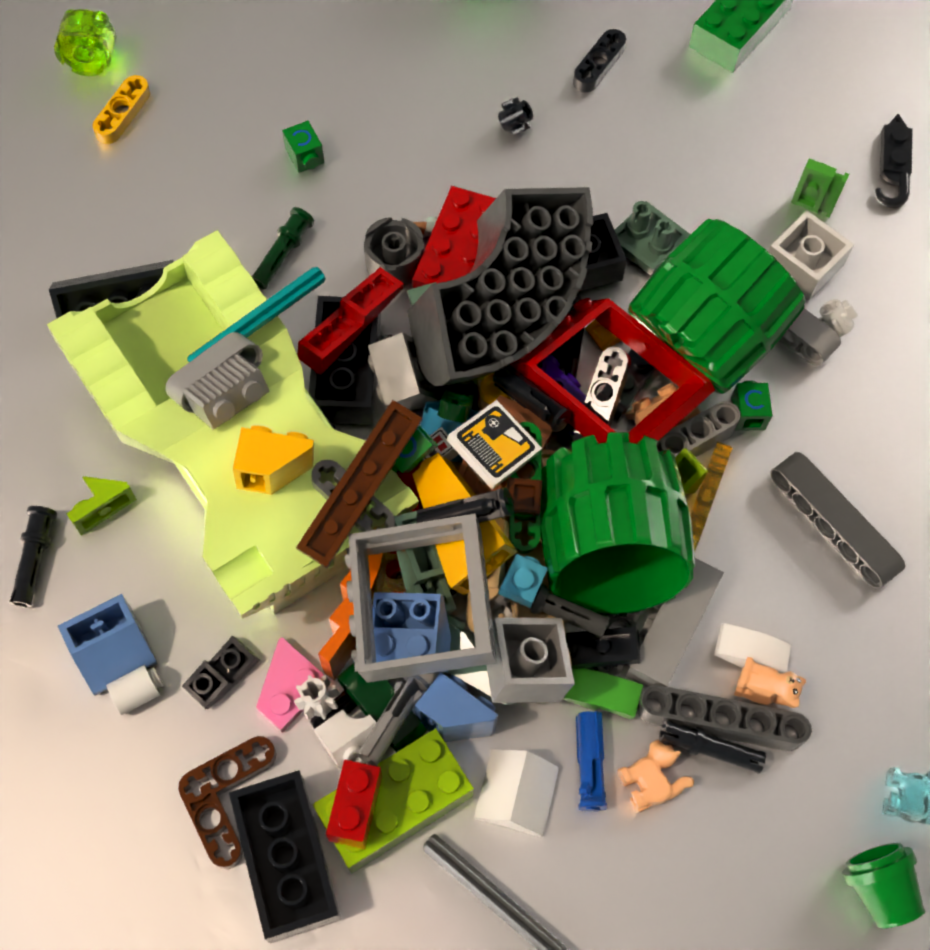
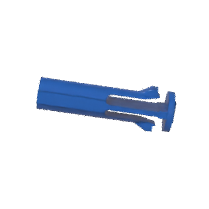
(590, 759)

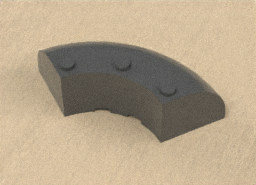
(517, 292)

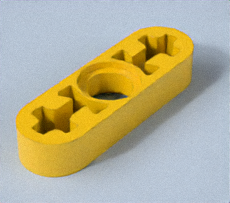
(121, 121)

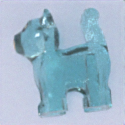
(913, 797)

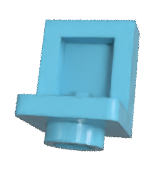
(523, 580)

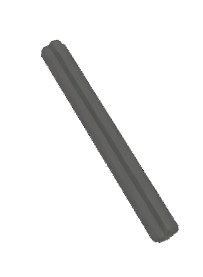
(491, 895)

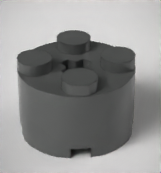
(394, 247)

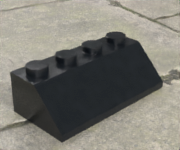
(115, 286)

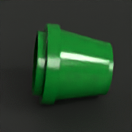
(886, 884)

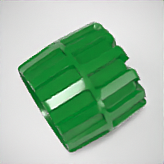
(719, 302)
(615, 525)

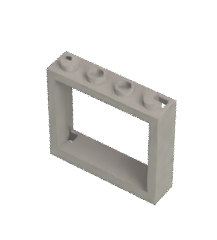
(359, 592)

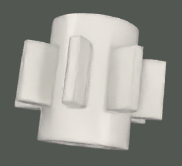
(838, 316)
(323, 704)

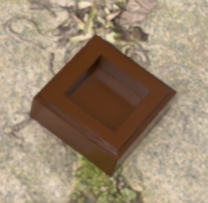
(525, 495)

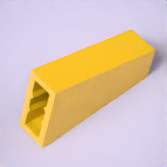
(442, 483)

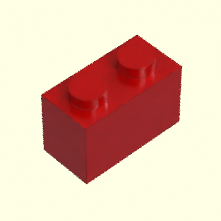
(354, 804)

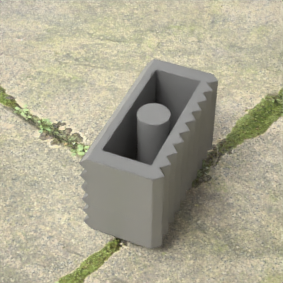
(226, 391)

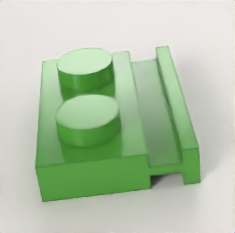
(819, 187)

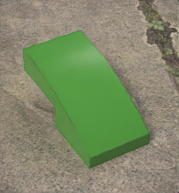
(605, 692)

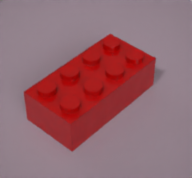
(453, 239)

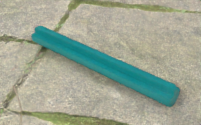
(270, 308)

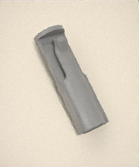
(392, 719)

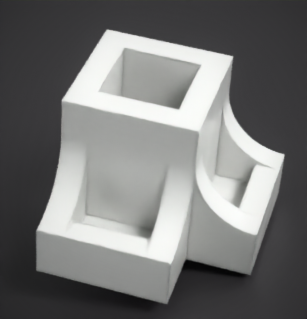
(344, 736)

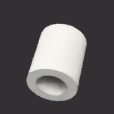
(135, 689)

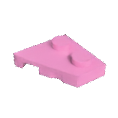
(279, 689)

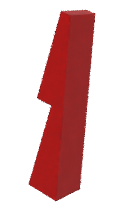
(355, 313)

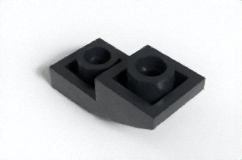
(221, 673)

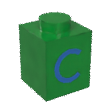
(303, 146)
(754, 405)
(415, 452)

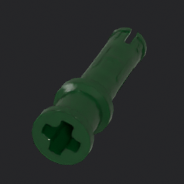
(288, 237)

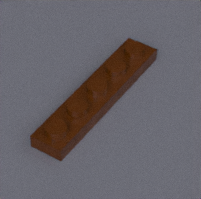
(359, 484)

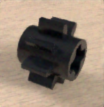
(515, 115)

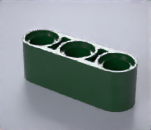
(372, 701)

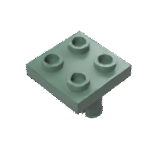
(649, 236)

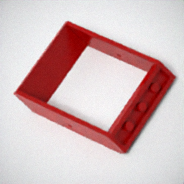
(692, 383)

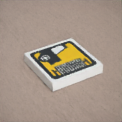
(494, 444)

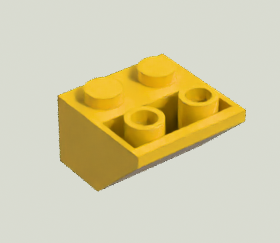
(270, 459)

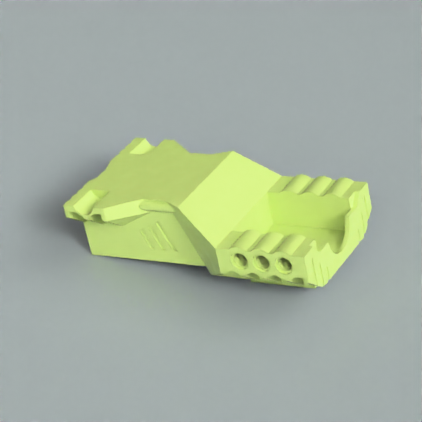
(125, 361)

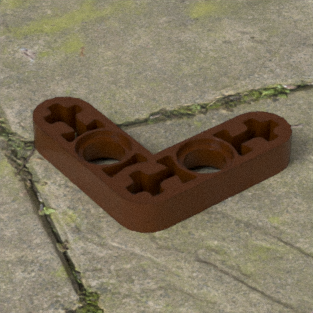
(210, 799)

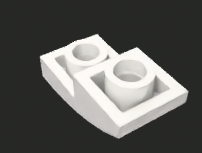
(738, 643)

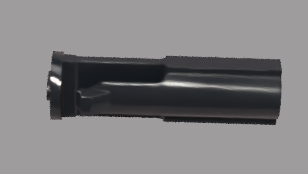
(532, 398)
(485, 506)

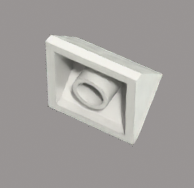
(517, 791)

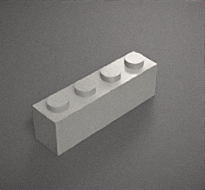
(673, 628)

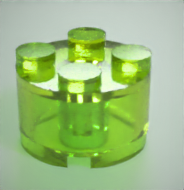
(85, 41)

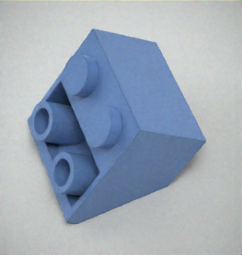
(409, 625)
(107, 643)
(455, 711)

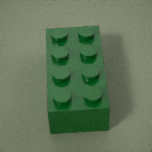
(735, 28)

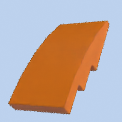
(339, 647)

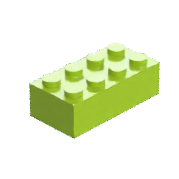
(414, 791)

